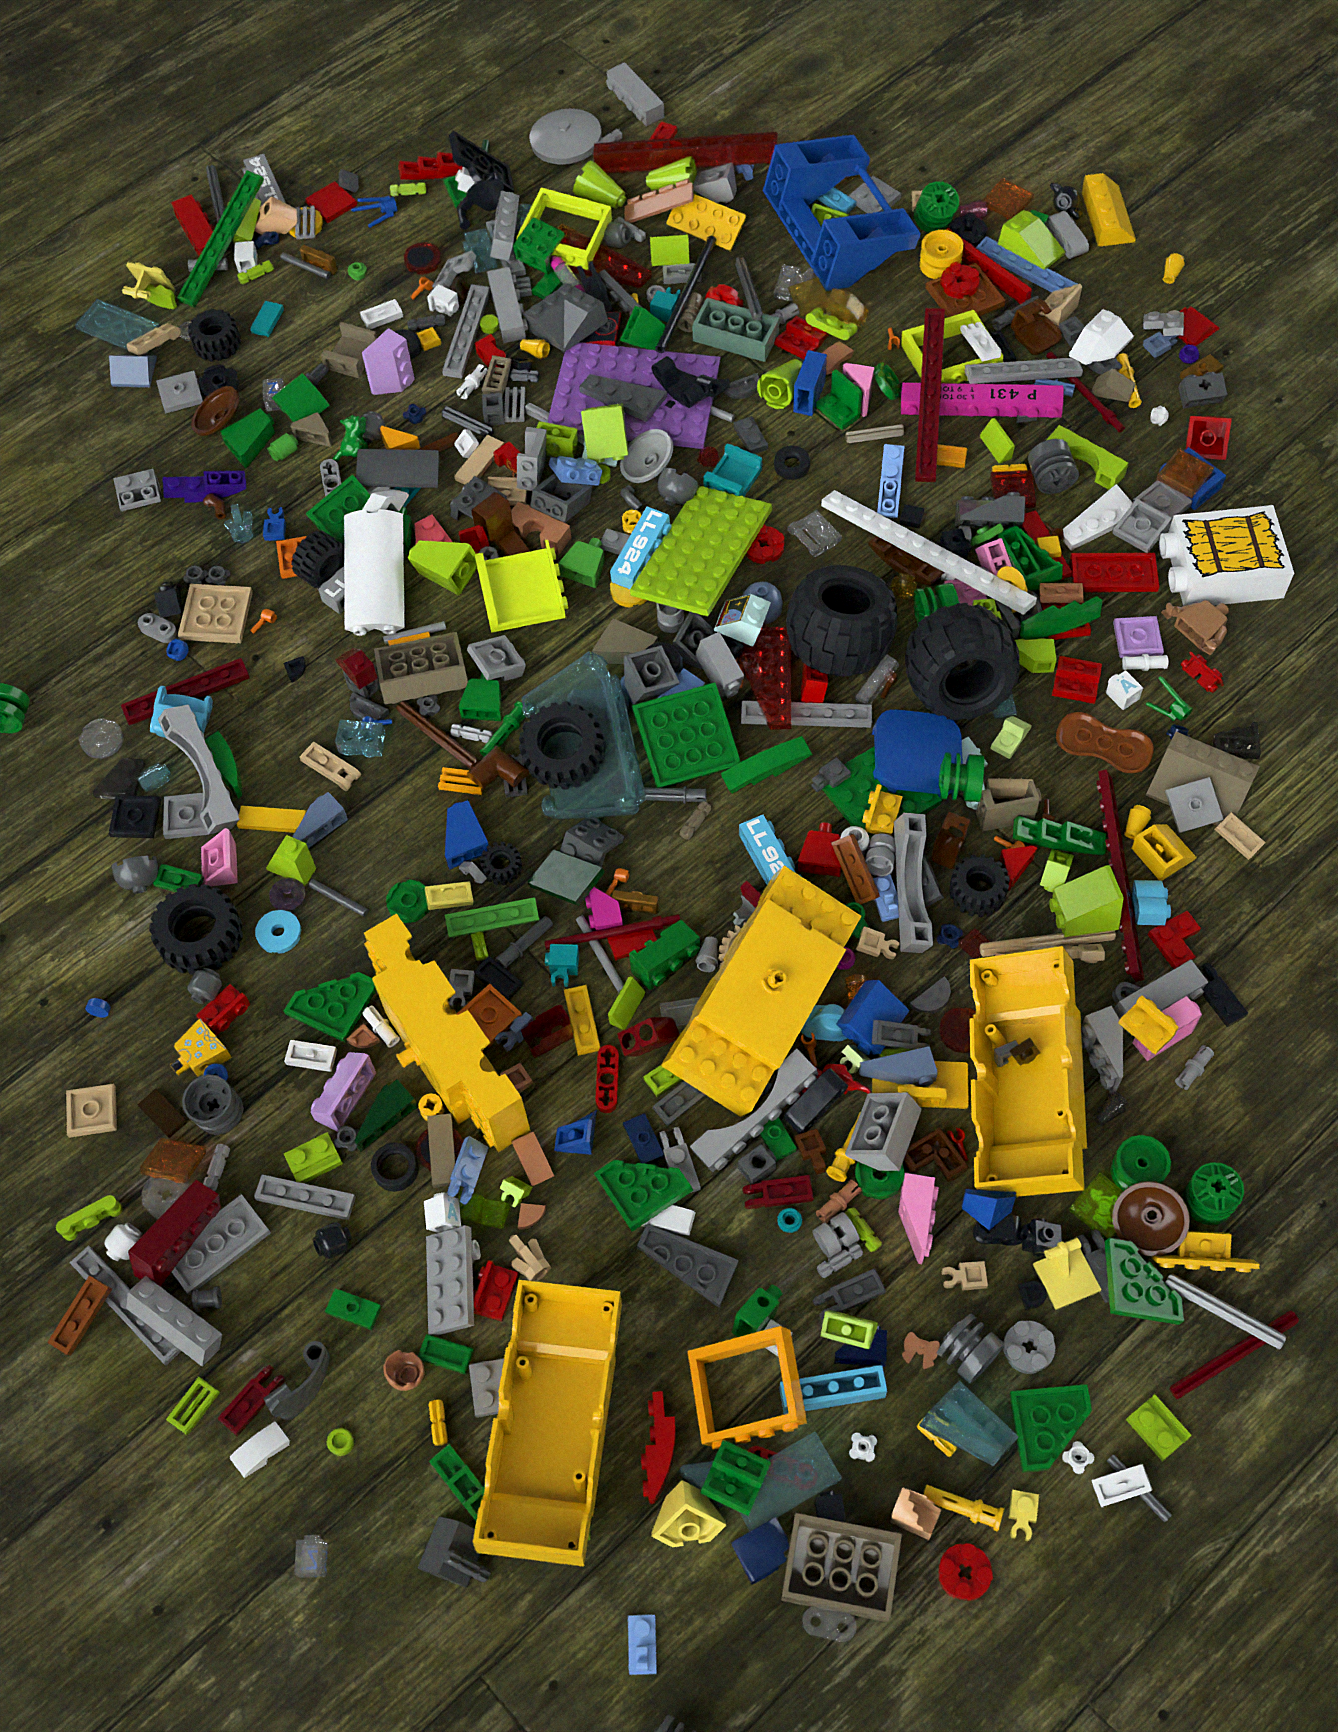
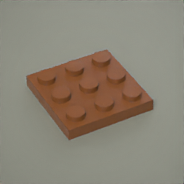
(983, 301)

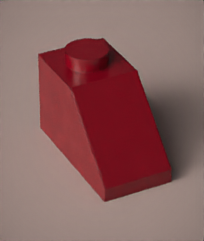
(357, 667)

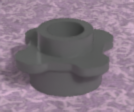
(191, 574)
(214, 574)
(428, 710)
(341, 1141)

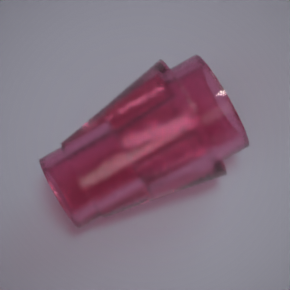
(977, 207)

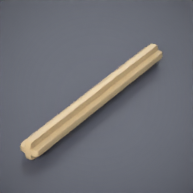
(1042, 942)

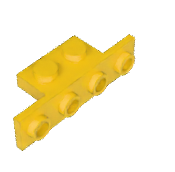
(1206, 1249)

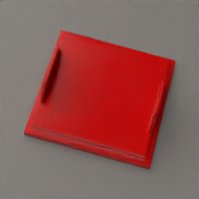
(1196, 327)

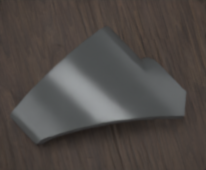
(289, 1403)

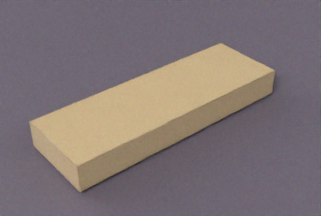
(479, 460)

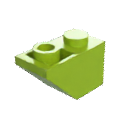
(1037, 655)

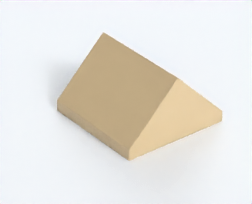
(1062, 303)

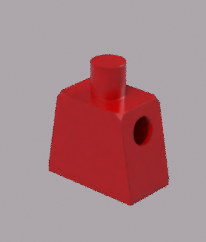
(818, 853)

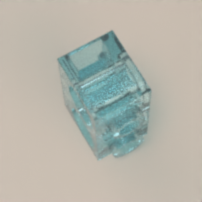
(480, 244)
(360, 733)

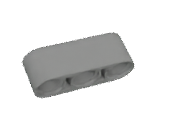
(1067, 234)

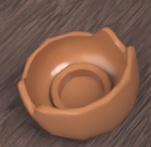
(404, 1370)

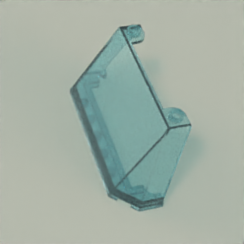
(619, 783)

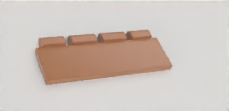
(656, 203)

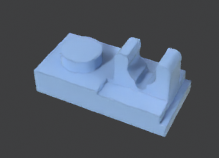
(888, 901)
(642, 1644)

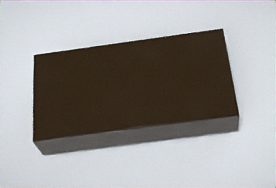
(162, 1113)

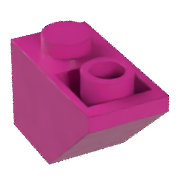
(604, 910)

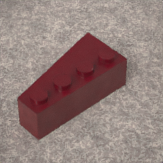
(174, 1233)

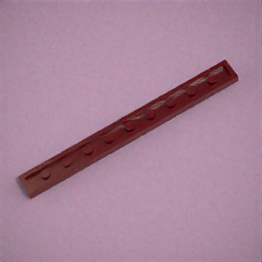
(930, 395)
(1114, 844)

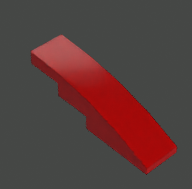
(429, 167)

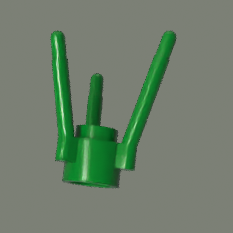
(1179, 708)

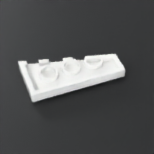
(1097, 519)

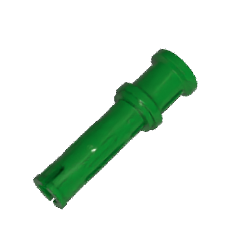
(510, 723)

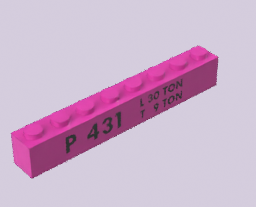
(989, 400)

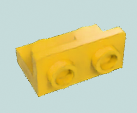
(882, 812)
(1149, 1024)

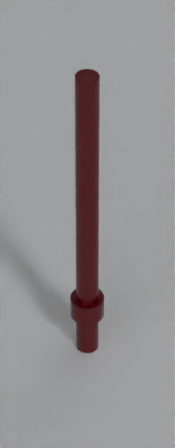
(1107, 415)
(656, 923)

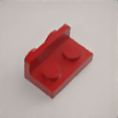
(224, 1009)
(494, 1291)

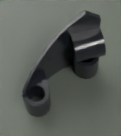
(685, 387)

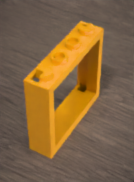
(766, 1428)

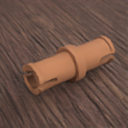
(838, 1201)

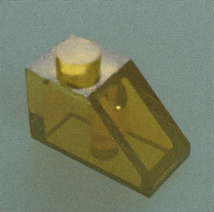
(846, 307)

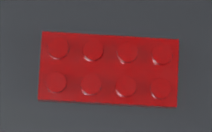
(1115, 572)

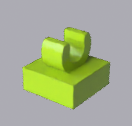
(516, 1188)

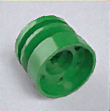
(936, 206)
(927, 603)
(962, 777)
(1203, 1201)

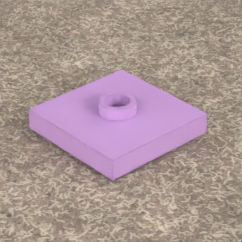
(1138, 636)

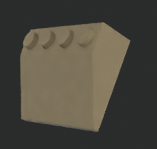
(420, 668)
(1193, 760)
(842, 1567)

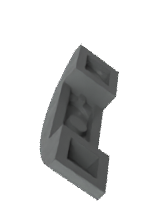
(1071, 331)

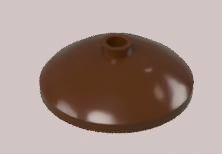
(215, 411)
(1151, 1235)

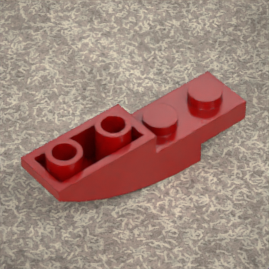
(660, 1456)

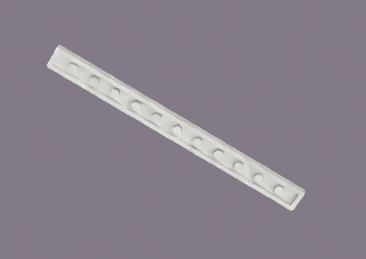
(929, 552)

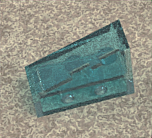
(969, 1425)

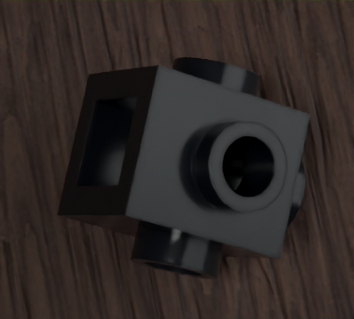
(955, 542)
(1040, 1236)

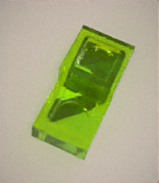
(484, 1211)

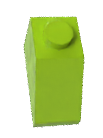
(1056, 870)

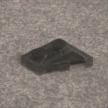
(1239, 742)
(121, 779)

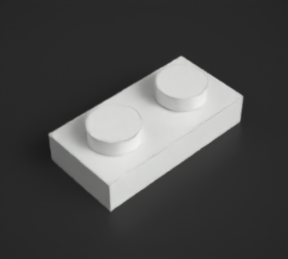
(381, 314)
(310, 1055)
(1122, 1485)

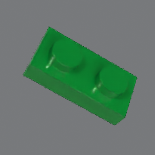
(172, 878)

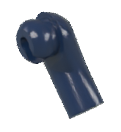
(266, 238)

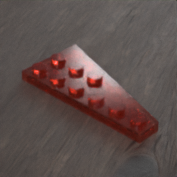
(616, 265)
(769, 675)

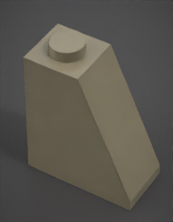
(620, 640)

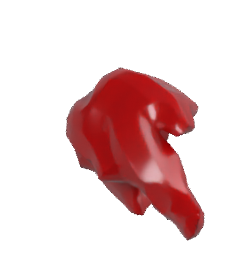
(842, 1072)

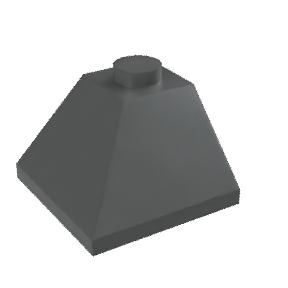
(648, 674)

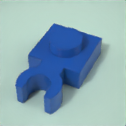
(275, 526)

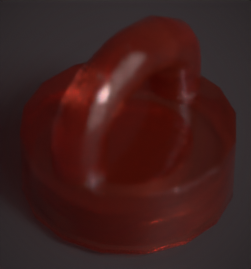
(708, 456)

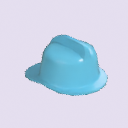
(823, 1023)

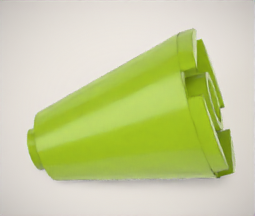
(672, 174)
(598, 187)
(779, 383)

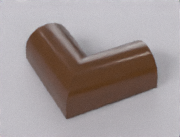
(497, 763)
(937, 1149)

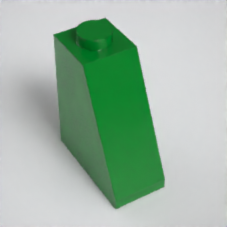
(248, 436)

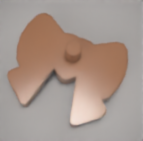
(928, 1349)

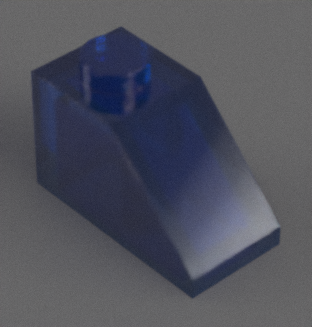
(856, 1355)

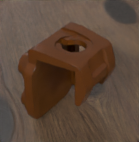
(1034, 330)

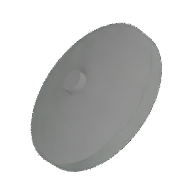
(565, 136)

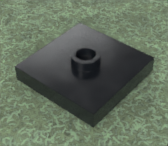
(134, 816)

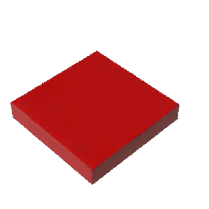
(331, 201)

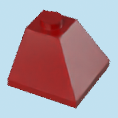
(1209, 436)

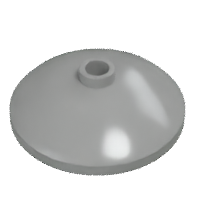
(647, 456)

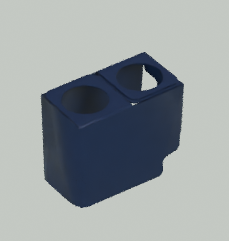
(762, 1550)

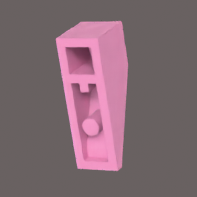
(993, 556)

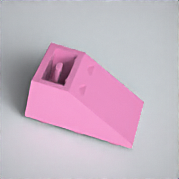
(915, 1211)

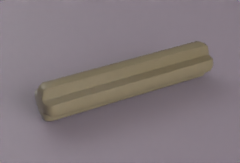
(874, 433)

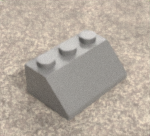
(884, 1130)

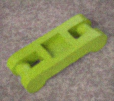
(830, 324)
(88, 1217)

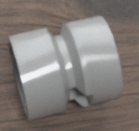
(669, 618)
(881, 854)
(828, 1239)

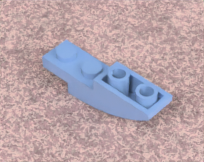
(890, 480)

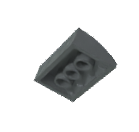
(398, 468)

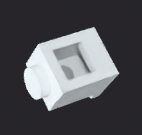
(443, 300)

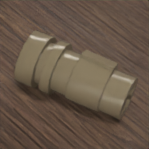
(690, 312)

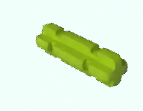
(407, 189)
(255, 272)
(479, 946)
(864, 1231)

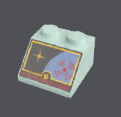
(743, 618)

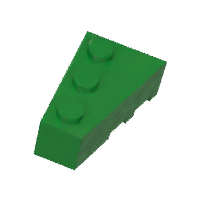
(1030, 559)
(664, 955)

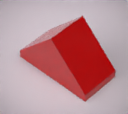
(1017, 861)

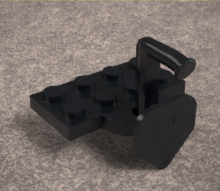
(486, 171)

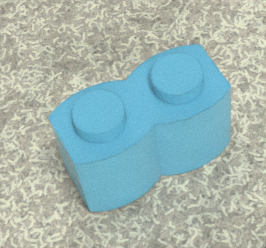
(1150, 903)

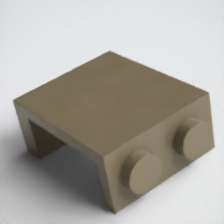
(347, 354)
(1002, 815)

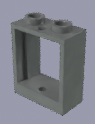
(577, 495)

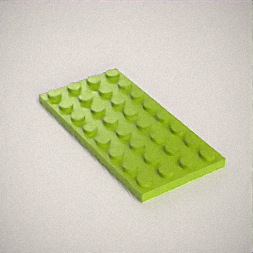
(701, 551)

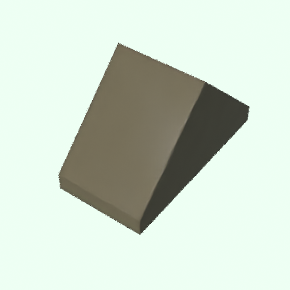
(1113, 386)
(312, 430)

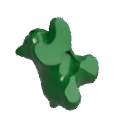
(353, 437)

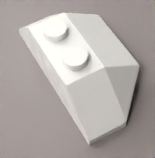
(1101, 338)

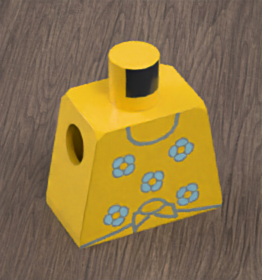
(198, 1050)

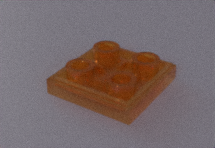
(1008, 198)
(1185, 473)
(173, 1160)

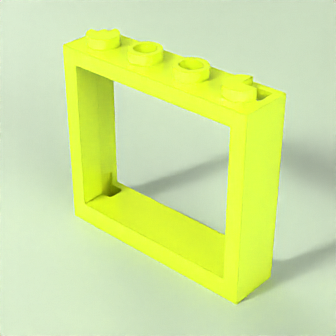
(577, 206)
(914, 337)

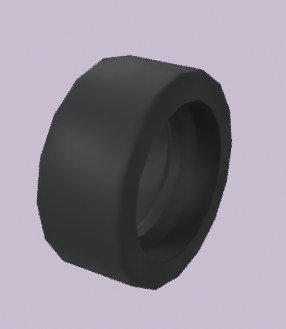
(386, 1151)

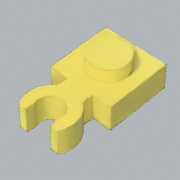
(1024, 1510)

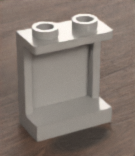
(532, 463)

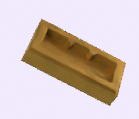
(319, 259)
(1205, 365)
(637, 901)

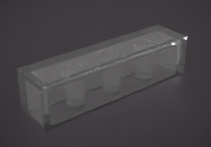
(877, 680)

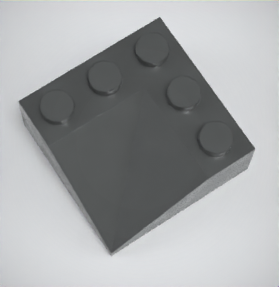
(566, 317)
(977, 513)

